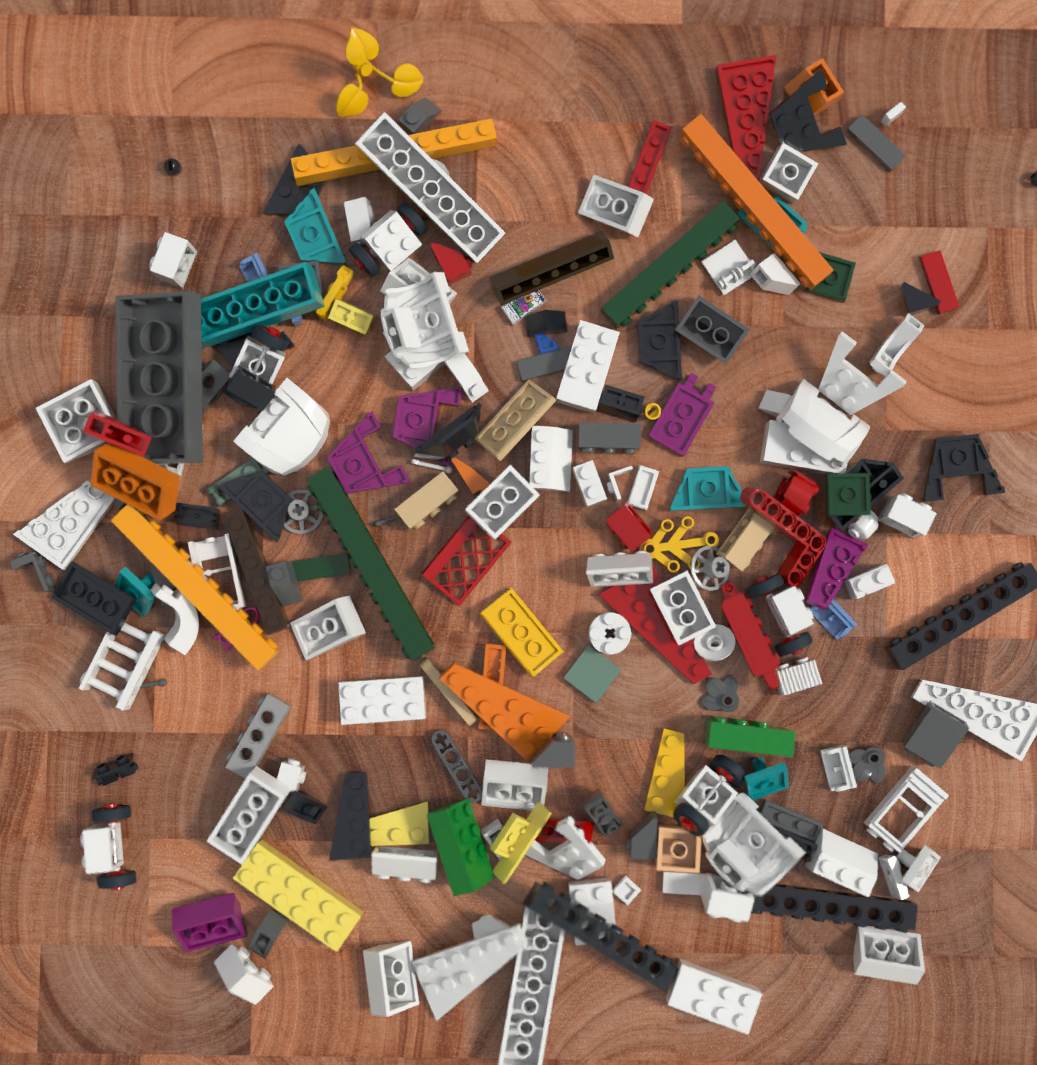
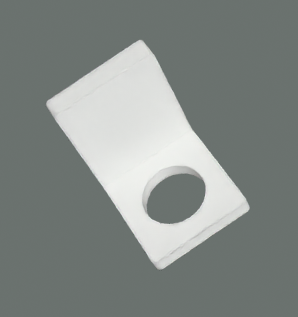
(612, 486)

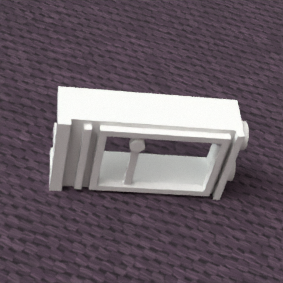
(216, 548)
(925, 789)

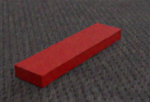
(649, 156)

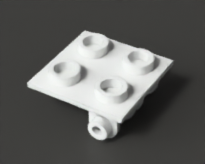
(729, 267)

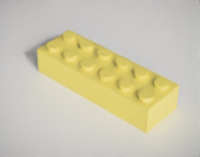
(298, 895)

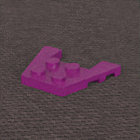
(417, 416)
(357, 467)

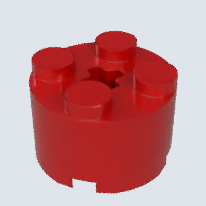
(796, 492)

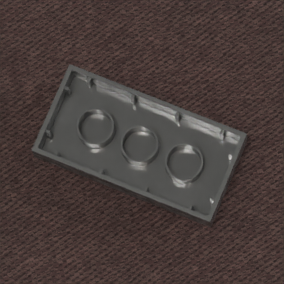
(161, 372)

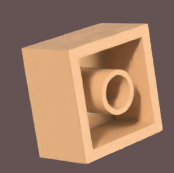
(677, 850)

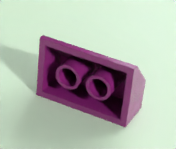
(208, 922)

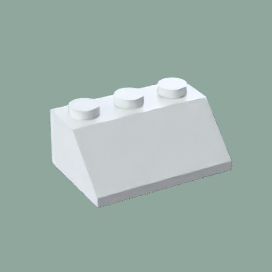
(407, 274)
(551, 458)
(620, 569)
(683, 608)
(513, 785)
(844, 862)
(404, 863)
(888, 955)
(390, 978)

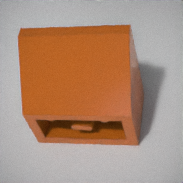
(823, 98)

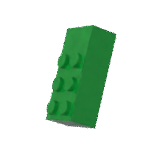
(747, 737)
(460, 847)

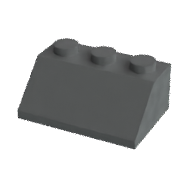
(712, 329)
(556, 753)

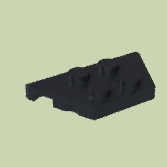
(287, 193)
(660, 341)
(260, 500)

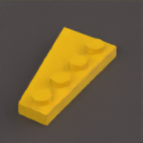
(667, 774)

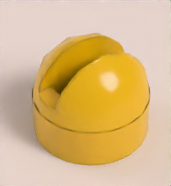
(655, 413)

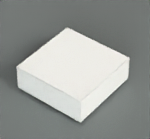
(893, 114)
(626, 890)

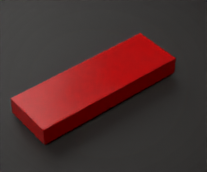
(939, 281)

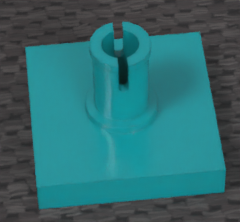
(137, 588)
(766, 780)

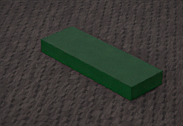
(322, 567)

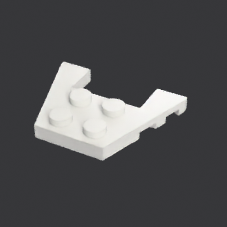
(851, 387)
(572, 857)

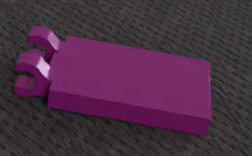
(683, 416)

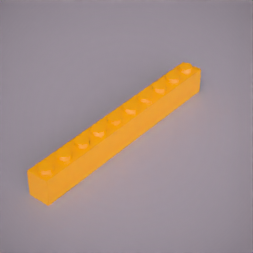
(434, 143)
(196, 587)

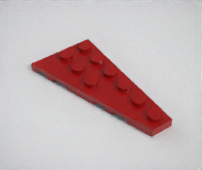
(746, 105)
(644, 615)

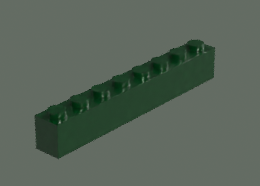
(669, 265)

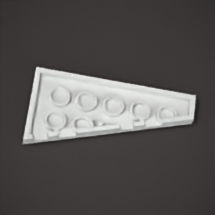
(994, 718)

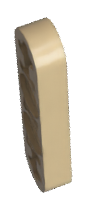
(460, 706)

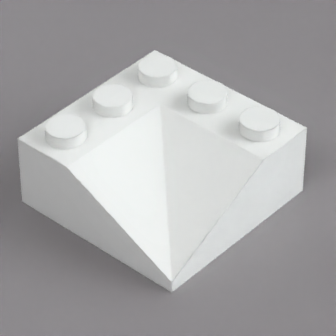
(68, 415)

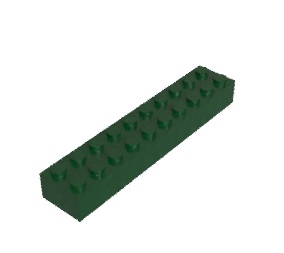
(371, 563)

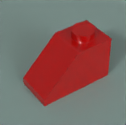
(452, 263)

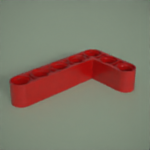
(803, 539)

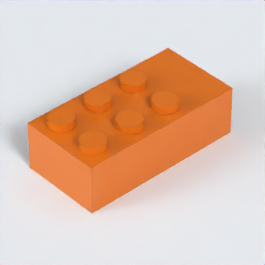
(135, 480)

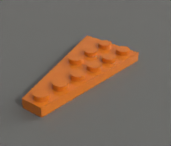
(513, 715)

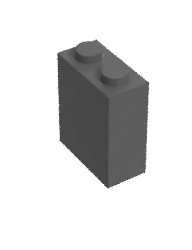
(935, 735)

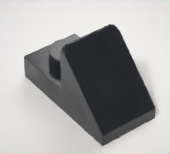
(305, 806)

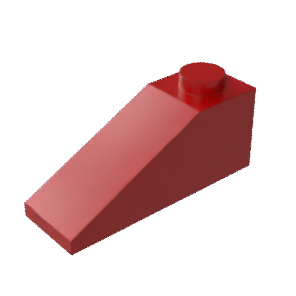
(117, 433)
(550, 834)

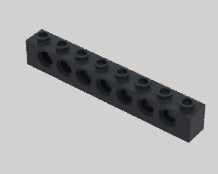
(1027, 583)
(905, 909)
(659, 976)

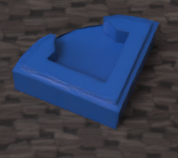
(545, 344)

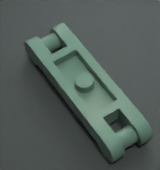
(248, 468)

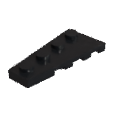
(352, 826)

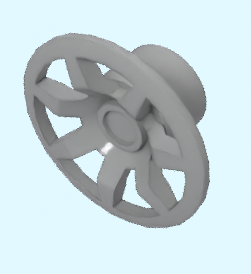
(300, 511)
(713, 568)

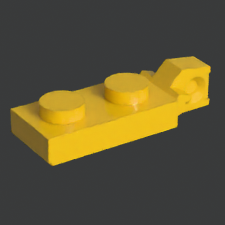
(335, 291)

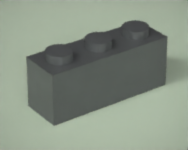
(609, 437)

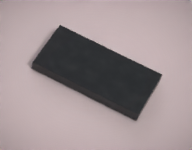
(94, 598)

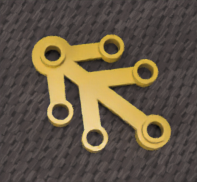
(675, 545)

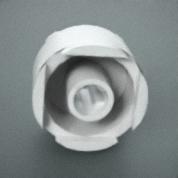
(621, 633)

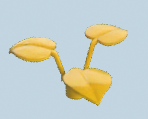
(358, 51)

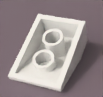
(616, 205)
(327, 627)
(596, 896)

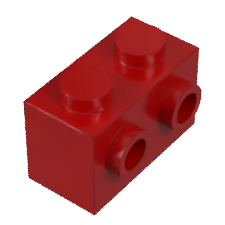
(628, 527)

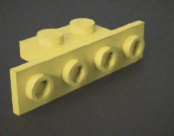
(516, 840)

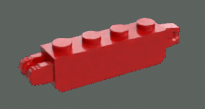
(749, 636)

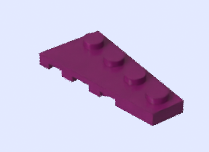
(833, 567)

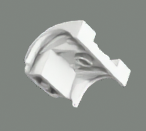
(421, 323)
(821, 425)
(286, 431)
(748, 848)

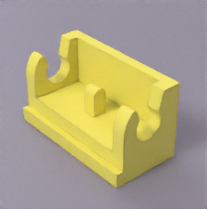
(352, 316)

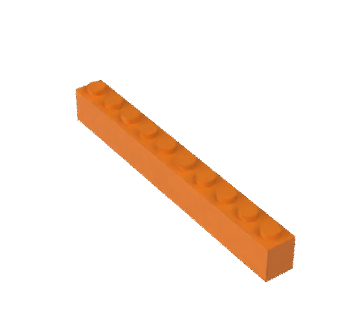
(755, 202)

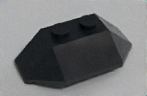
(452, 437)
(882, 477)

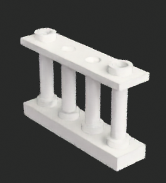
(134, 678)

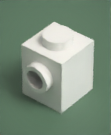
(292, 774)

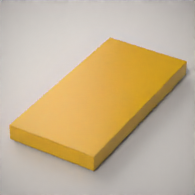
(521, 632)

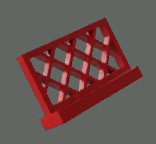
(449, 550)

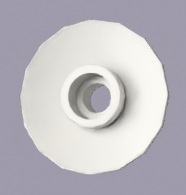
(717, 636)

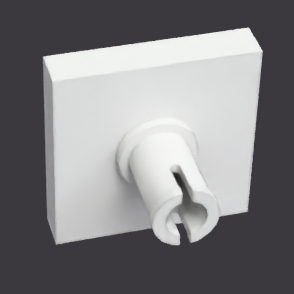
(919, 867)

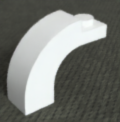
(896, 344)
(467, 377)
(186, 622)

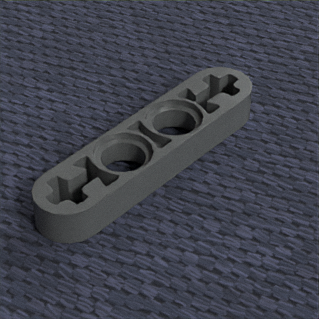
(459, 764)

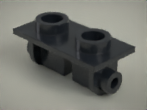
(106, 772)

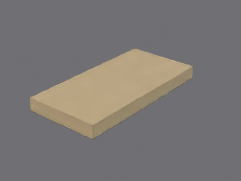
(514, 420)

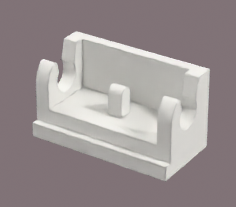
(359, 218)
(838, 768)

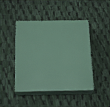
(592, 673)

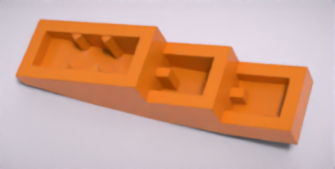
(473, 480)
(494, 669)

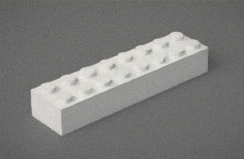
(429, 188)
(531, 991)

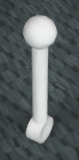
(448, 469)

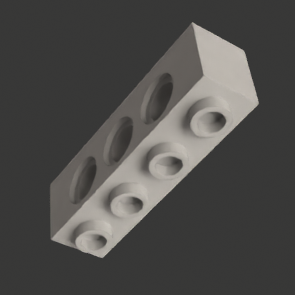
(279, 708)

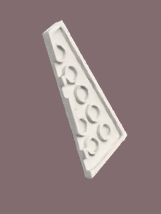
(67, 524)
(458, 970)

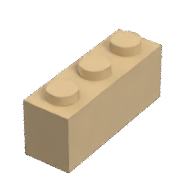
(427, 502)
(745, 540)

